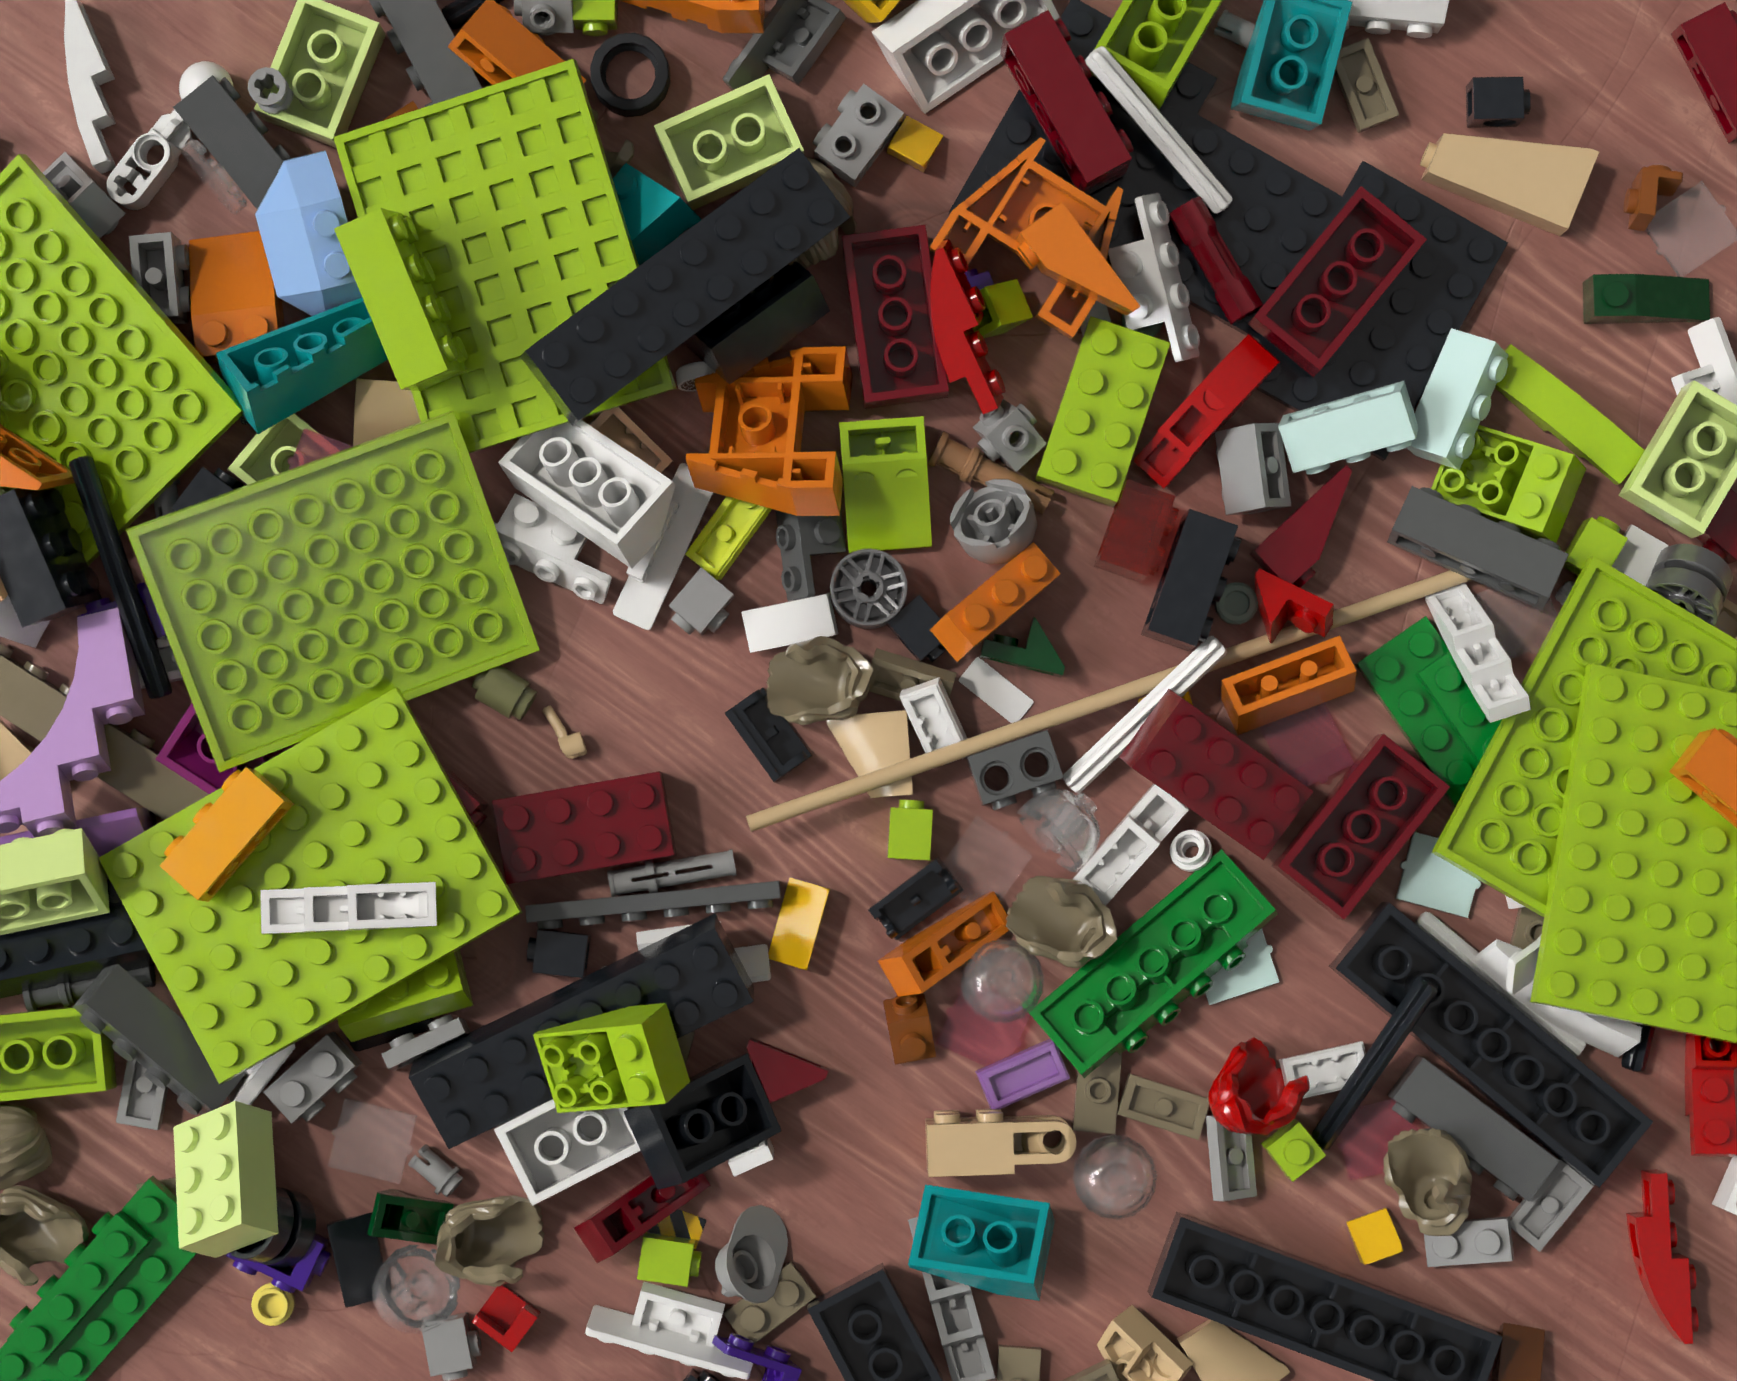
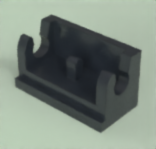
(767, 735)
(916, 899)

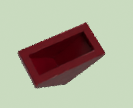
(783, 1071)

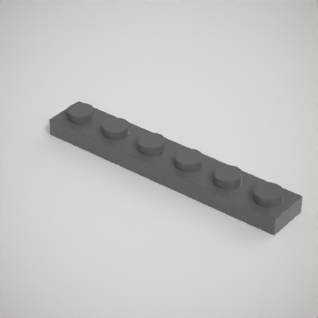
(635, 906)

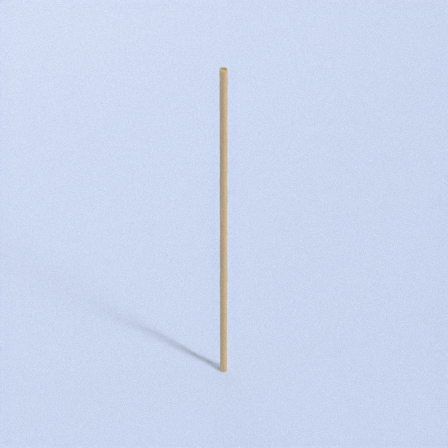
(1084, 706)

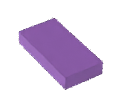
(1022, 1074)

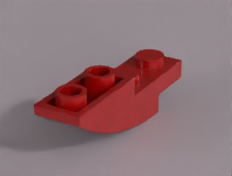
(954, 313)
(1206, 410)
(1711, 1096)
(1664, 1274)

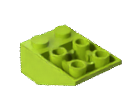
(1515, 482)
(886, 484)
(613, 1060)

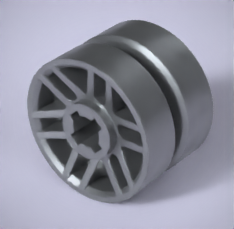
(879, 570)
(1692, 579)

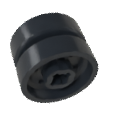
(295, 1234)

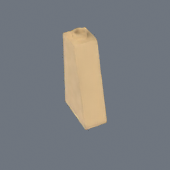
(1513, 177)

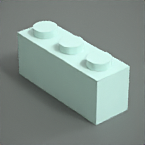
(1457, 398)
(1349, 428)

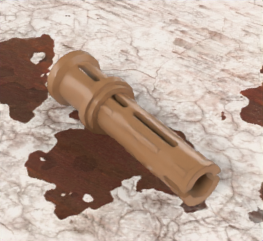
(972, 465)

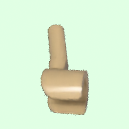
(571, 745)

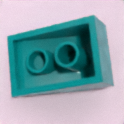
(1292, 61)
(983, 1240)

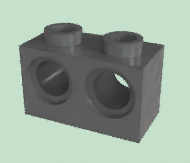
(1011, 759)

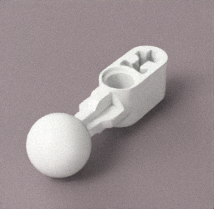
(170, 133)

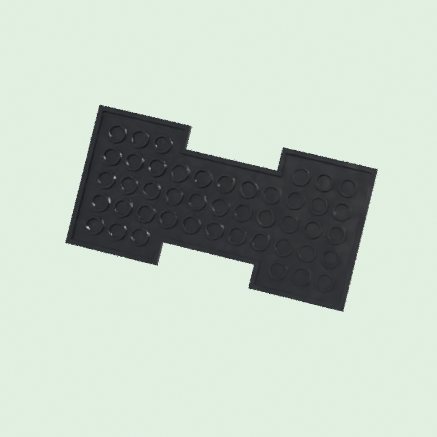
(1269, 230)

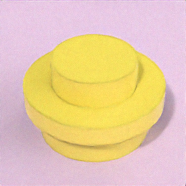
(272, 1305)

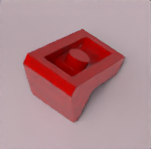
(1284, 601)

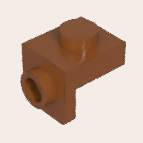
(1642, 196)
(909, 1028)

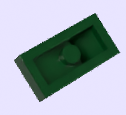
(1036, 656)
(407, 1217)

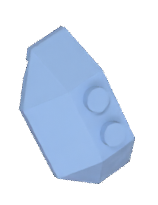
(300, 236)

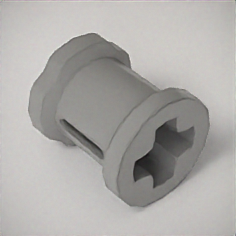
(266, 78)

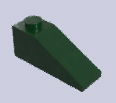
(1644, 299)

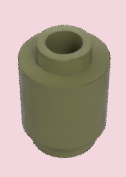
(504, 692)

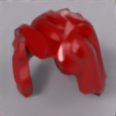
(1252, 1093)

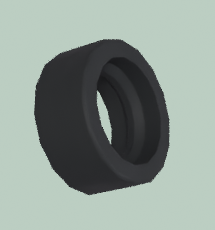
(615, 46)

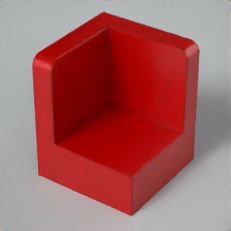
(506, 1317)

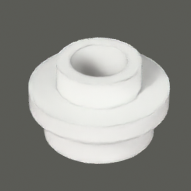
(1183, 842)

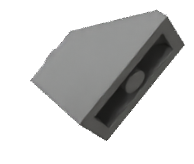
(84, 195)

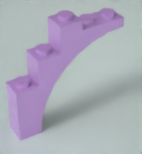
(76, 746)

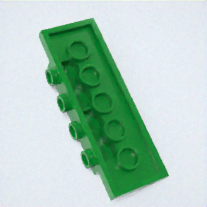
(1430, 703)
(1155, 966)
(99, 1293)

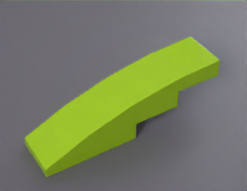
(1568, 417)

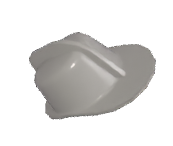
(753, 1256)

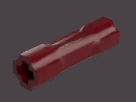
(1201, 235)

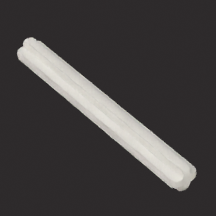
(1158, 129)
(1118, 738)
(1467, 954)

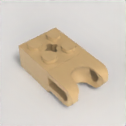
(992, 1142)

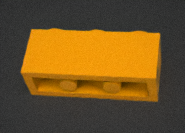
(225, 833)

